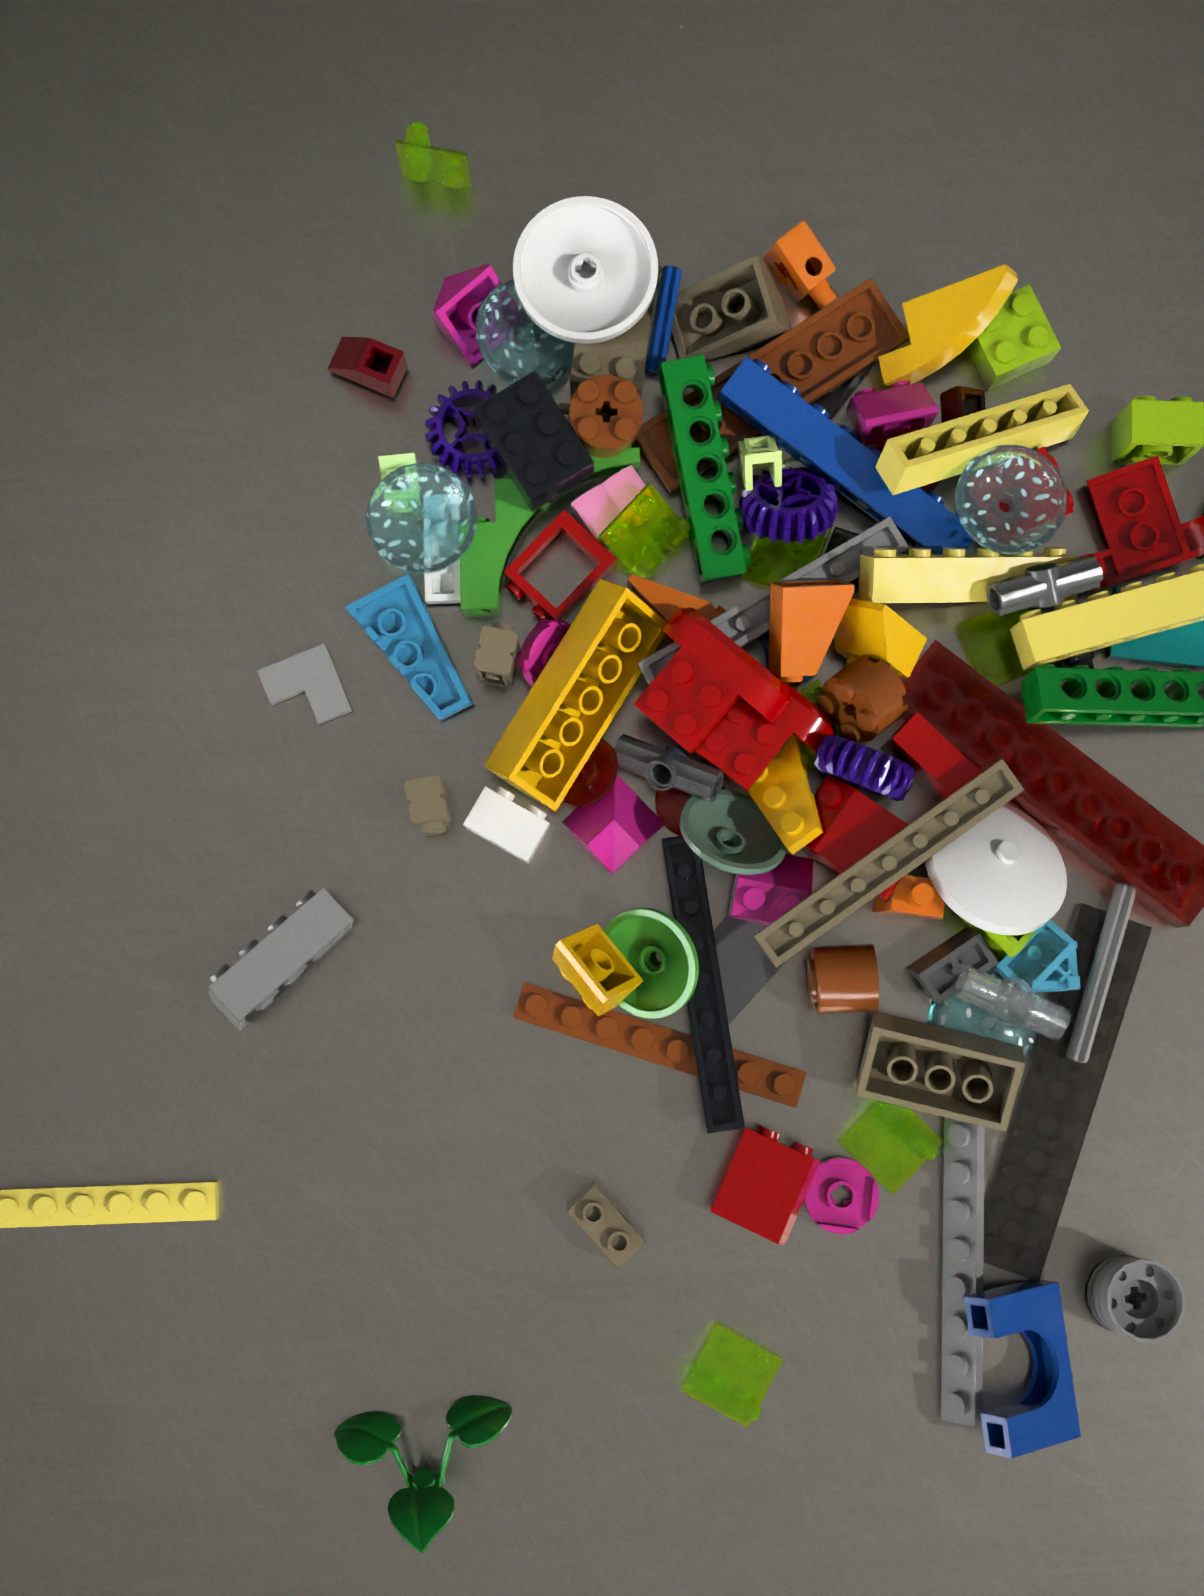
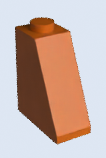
(803, 624)

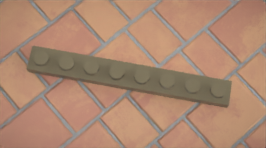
(888, 862)

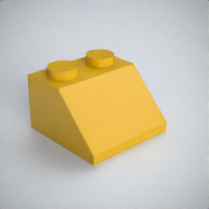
(880, 633)
(596, 968)

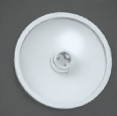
(585, 269)
(1001, 874)

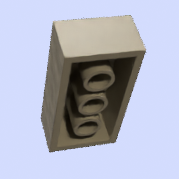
(940, 1071)

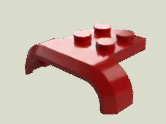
(1140, 523)
(706, 682)
(746, 742)

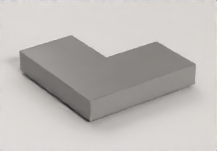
(311, 674)

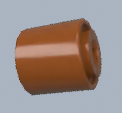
(843, 979)

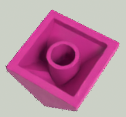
(458, 307)
(614, 825)

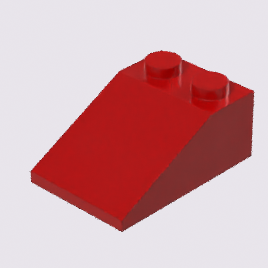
(850, 827)

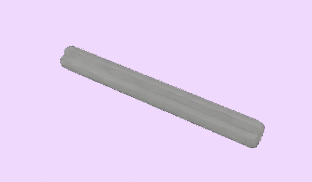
(1101, 973)

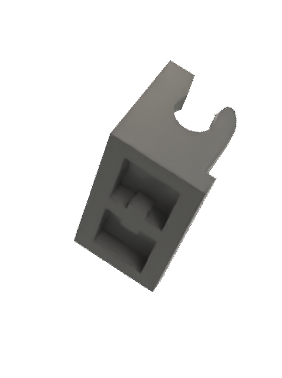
(943, 965)

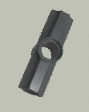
(1044, 585)
(668, 768)

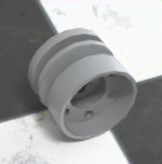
(1157, 1302)

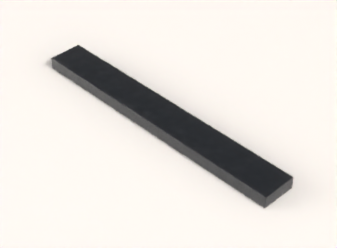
(707, 1003)

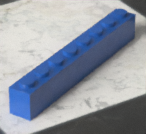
(837, 455)

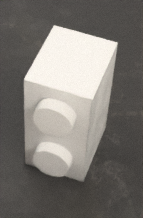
(507, 824)

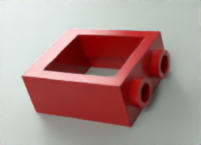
(585, 543)

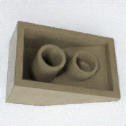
(730, 312)
(619, 356)

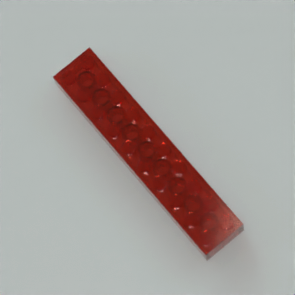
(1062, 786)

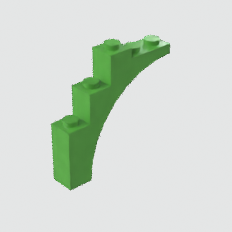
(495, 542)

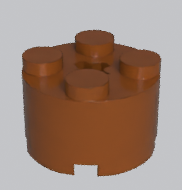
(622, 404)
(863, 699)

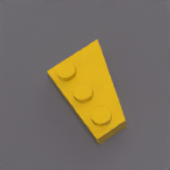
(786, 797)

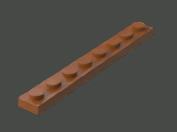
(652, 1042)

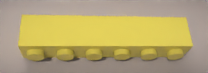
(949, 447)
(945, 576)
(1110, 619)

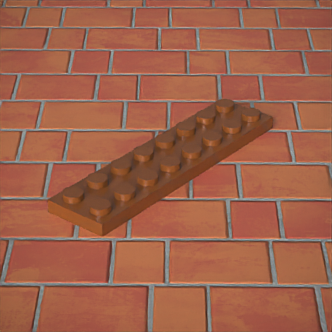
(810, 356)

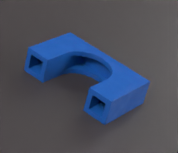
(1048, 1407)

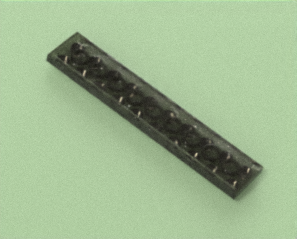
(1054, 1111)

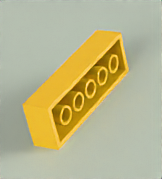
(577, 694)

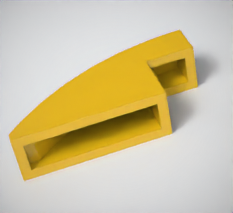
(946, 324)

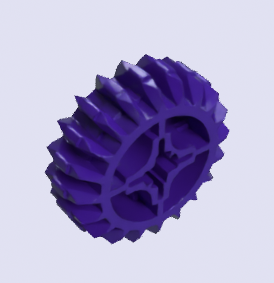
(463, 441)
(793, 512)
(864, 767)

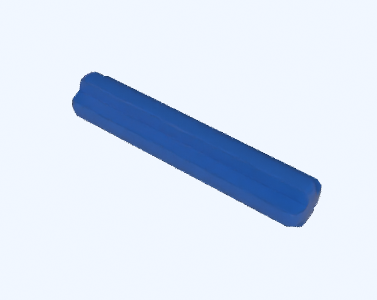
(663, 317)

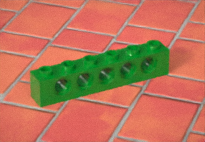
(673, 379)
(1125, 696)

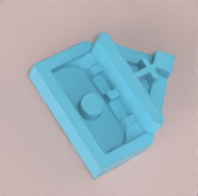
(1045, 961)

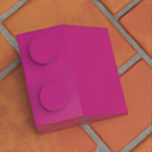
(889, 410)
(771, 894)

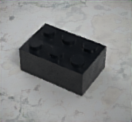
(533, 440)

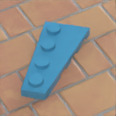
(408, 636)

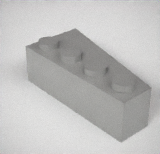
(278, 957)

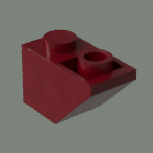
(369, 364)

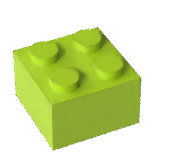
(1014, 340)
(1158, 428)

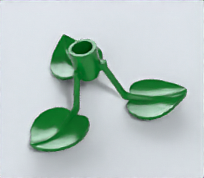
(424, 1507)

